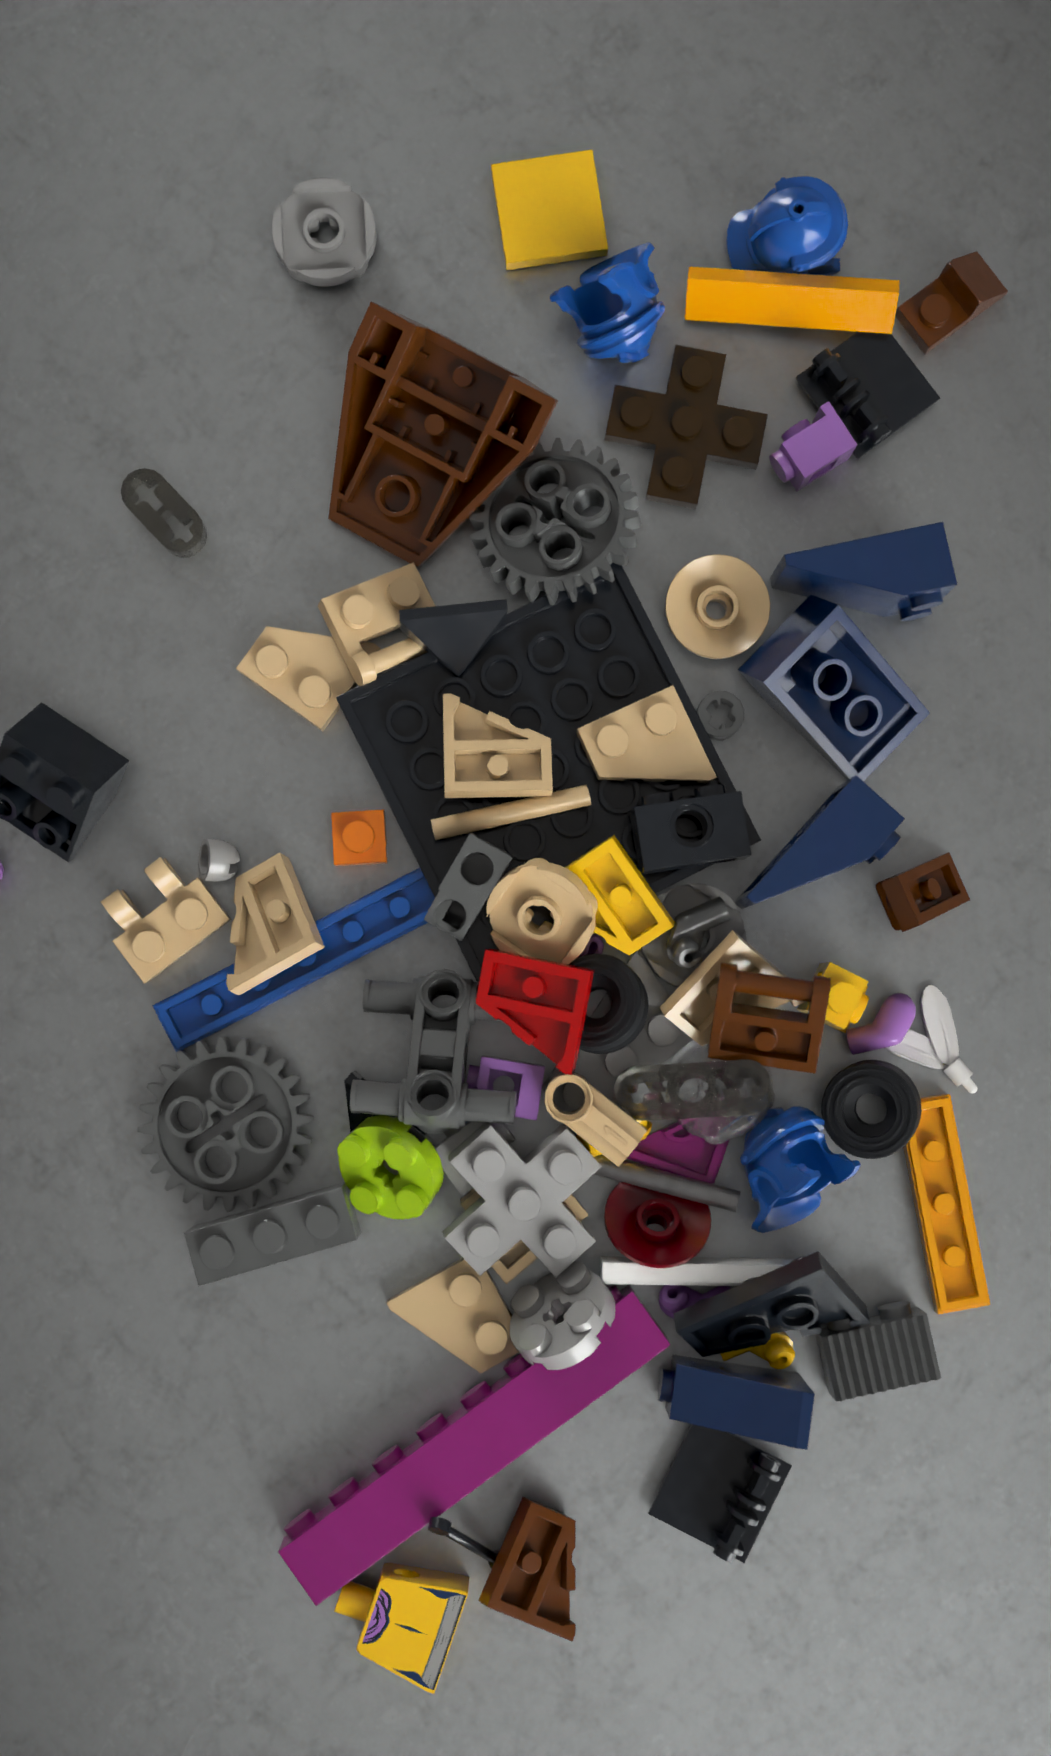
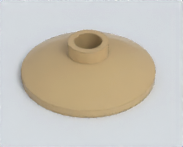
(722, 581)

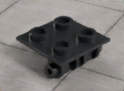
(869, 386)
(720, 1491)

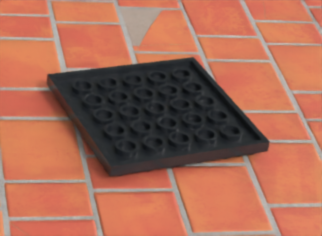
(543, 673)

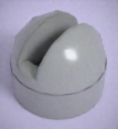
(217, 860)

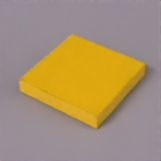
(549, 209)

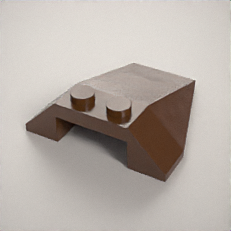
(425, 434)

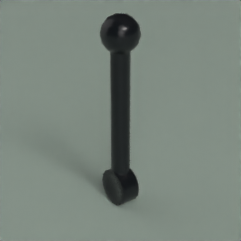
(443, 1527)

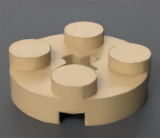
(546, 885)

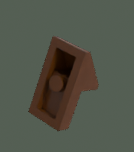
(950, 301)
(922, 893)

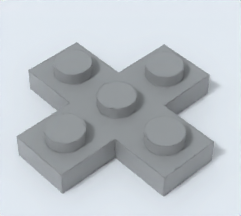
(521, 1199)

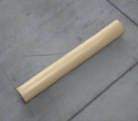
(510, 812)

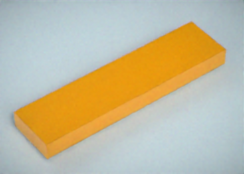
(791, 300)
(945, 1210)

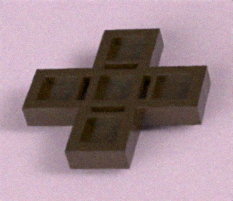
(685, 427)

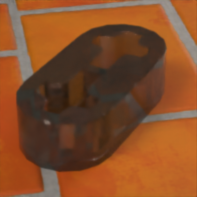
(172, 504)

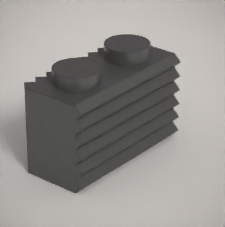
(879, 1355)

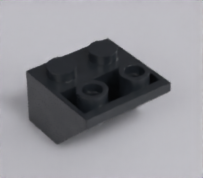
(56, 780)

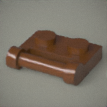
(768, 1034)

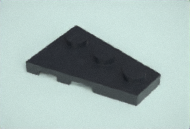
(782, 1300)

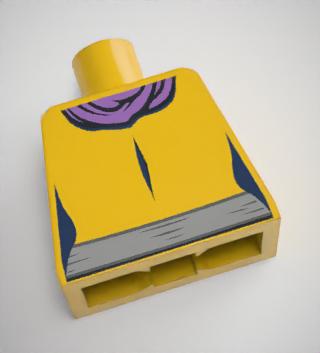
(407, 1619)

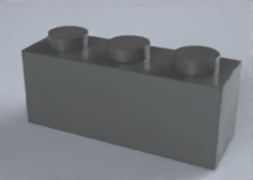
(272, 1233)

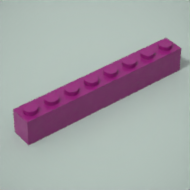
(460, 1453)

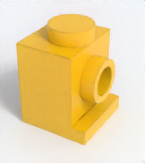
(846, 996)

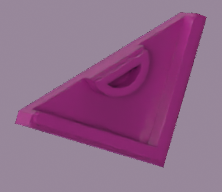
(680, 1153)

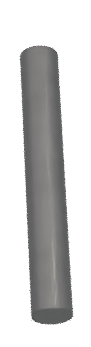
(670, 1183)

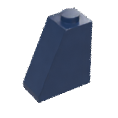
(739, 1399)

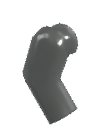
(689, 929)

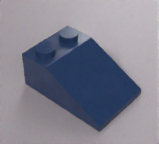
(876, 574)
(834, 688)
(842, 832)

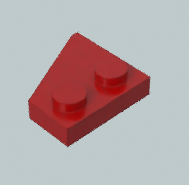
(538, 1001)

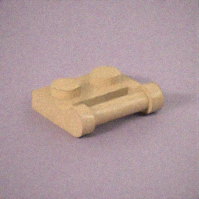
(373, 611)

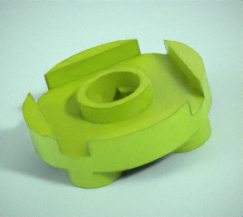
(376, 1188)

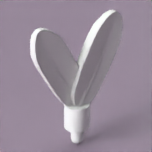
(941, 1046)

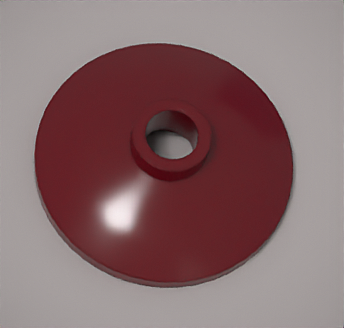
(634, 1208)

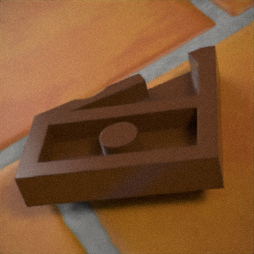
(535, 1570)

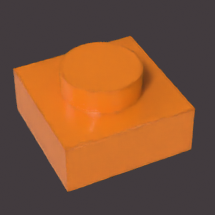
(359, 837)

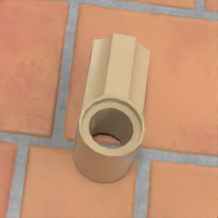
(597, 1120)

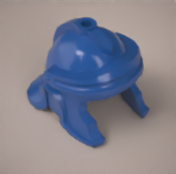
(790, 230)
(615, 306)
(790, 1166)

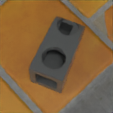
(467, 886)

